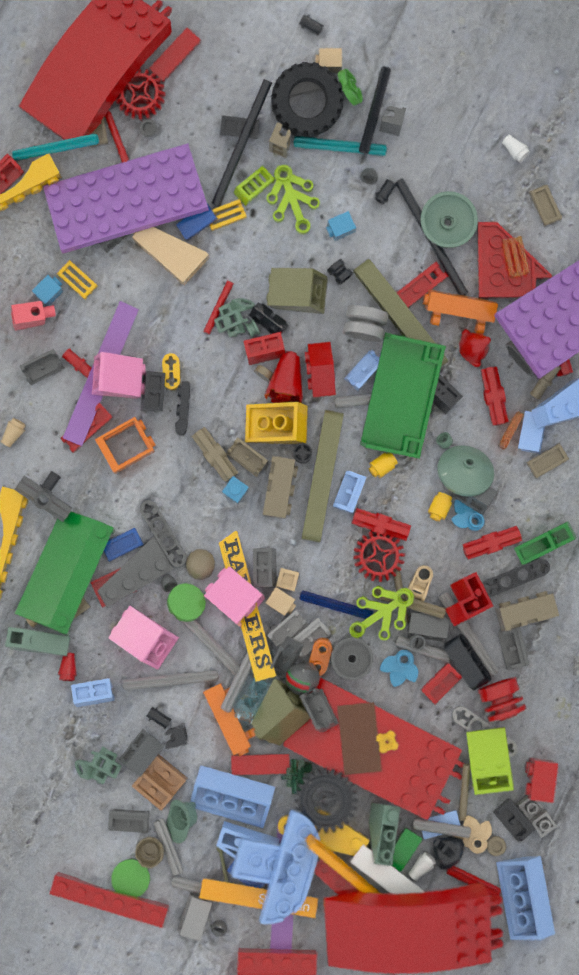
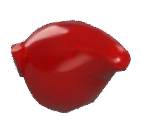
(474, 347)

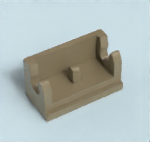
(279, 144)
(247, 457)

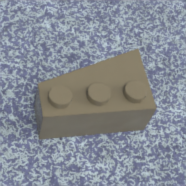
(280, 487)
(526, 611)

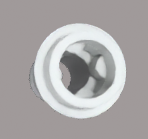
(517, 149)
(422, 866)

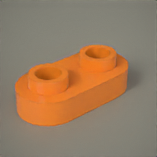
(319, 657)

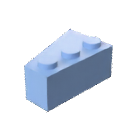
(559, 407)
(231, 836)

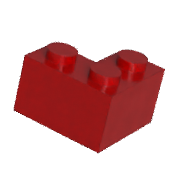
(321, 368)
(471, 599)
(542, 779)

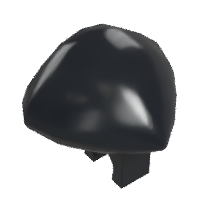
(448, 851)

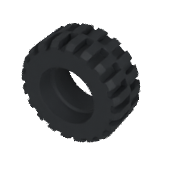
(307, 73)

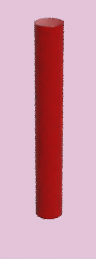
(116, 137)
(221, 301)

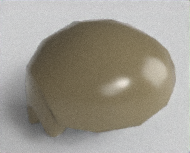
(200, 564)
(149, 852)

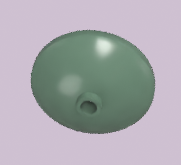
(450, 207)
(465, 478)

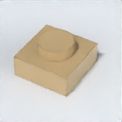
(287, 579)

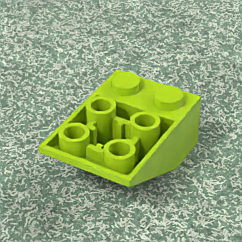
(490, 761)

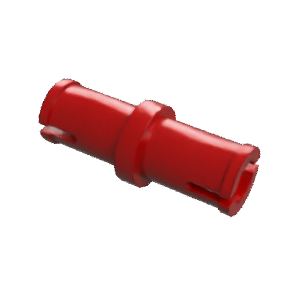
(79, 364)

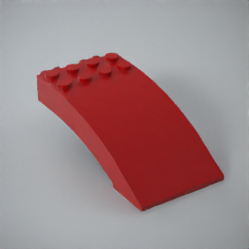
(94, 64)
(409, 775)
(412, 930)

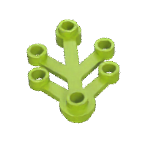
(291, 195)
(384, 610)

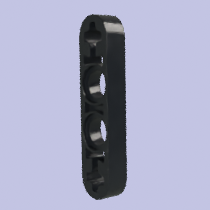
(513, 575)

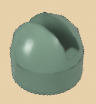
(444, 436)

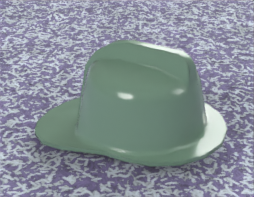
(181, 819)

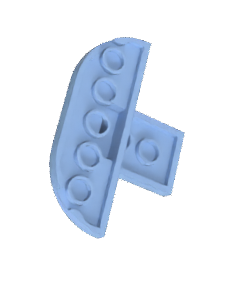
(283, 866)

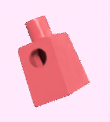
(23, 317)

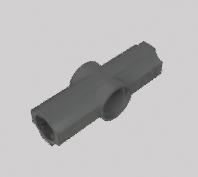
(32, 492)

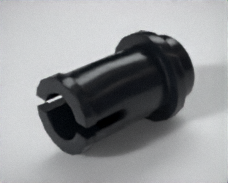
(311, 24)
(385, 191)
(51, 481)
(158, 717)

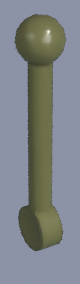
(223, 864)

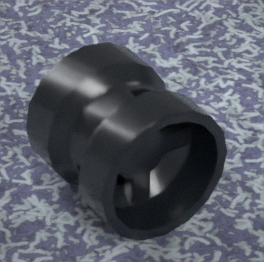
(339, 271)
(304, 451)

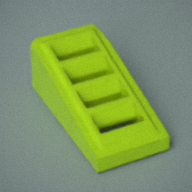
(245, 194)

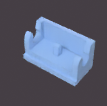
(363, 370)
(530, 437)
(349, 491)
(92, 692)

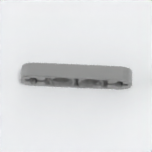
(485, 725)

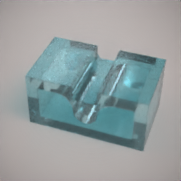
(250, 702)

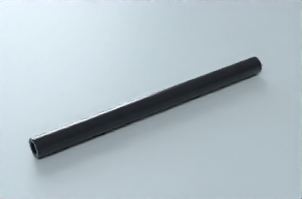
(241, 143)
(439, 251)

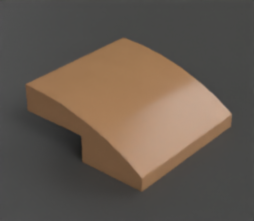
(159, 782)

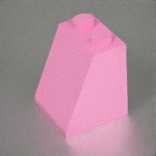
(118, 375)
(233, 595)
(143, 637)

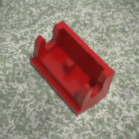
(9, 172)
(264, 348)
(441, 683)

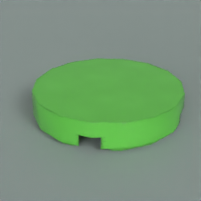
(349, 87)
(186, 602)
(130, 878)

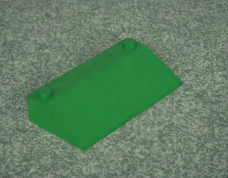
(402, 395)
(64, 572)

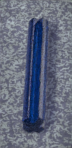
(335, 605)

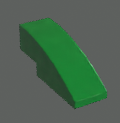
(545, 543)
(404, 848)

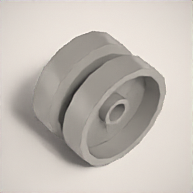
(365, 323)

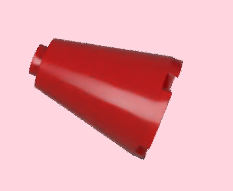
(286, 380)

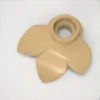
(478, 832)

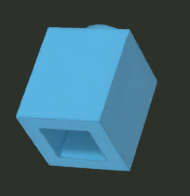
(340, 226)
(48, 290)
(235, 490)

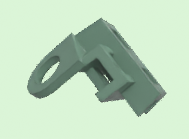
(233, 308)
(92, 770)

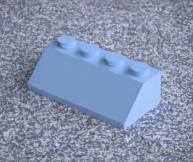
(232, 796)
(525, 898)

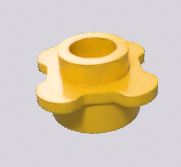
(391, 745)

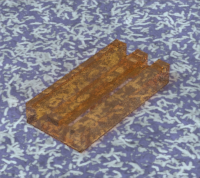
(523, 256)
(510, 430)

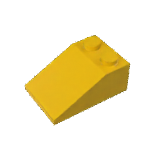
(276, 423)

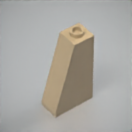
(171, 253)

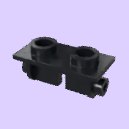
(261, 315)

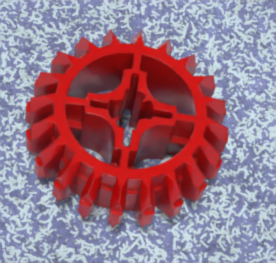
(152, 104)
(373, 540)

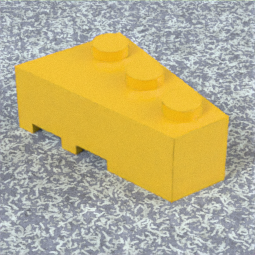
(343, 840)

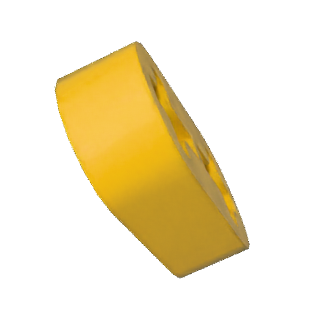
(176, 371)

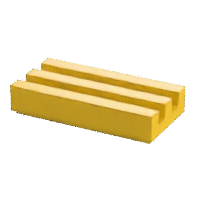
(227, 206)
(88, 290)

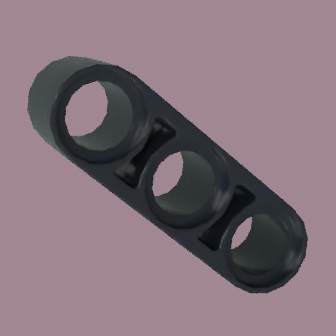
(467, 662)

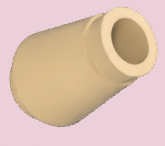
(13, 431)

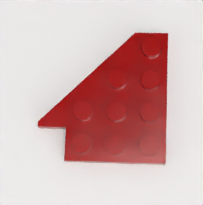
(493, 270)

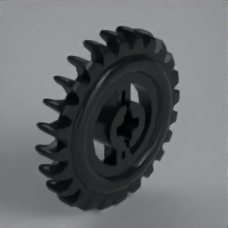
(344, 795)

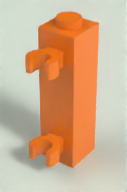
(461, 306)
(230, 725)

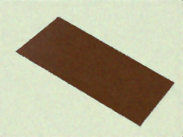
(358, 738)

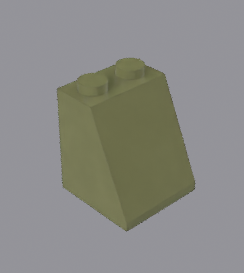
(297, 290)
(279, 714)

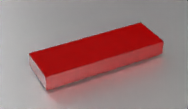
(175, 54)
(259, 764)

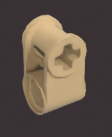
(419, 584)

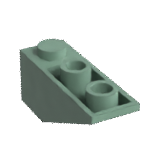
(37, 641)
(383, 831)

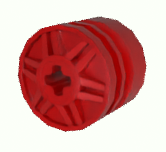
(502, 699)

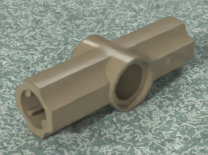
(214, 454)

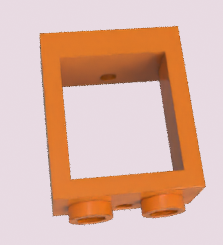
(101, 441)

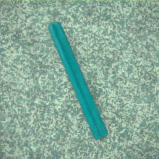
(337, 145)
(55, 147)

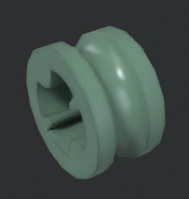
(252, 328)

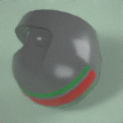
(302, 678)

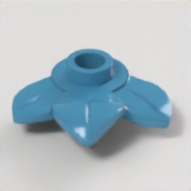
(465, 515)
(398, 670)

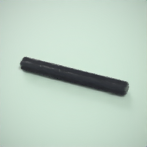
(375, 110)

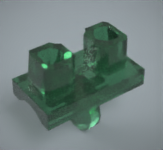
(295, 774)

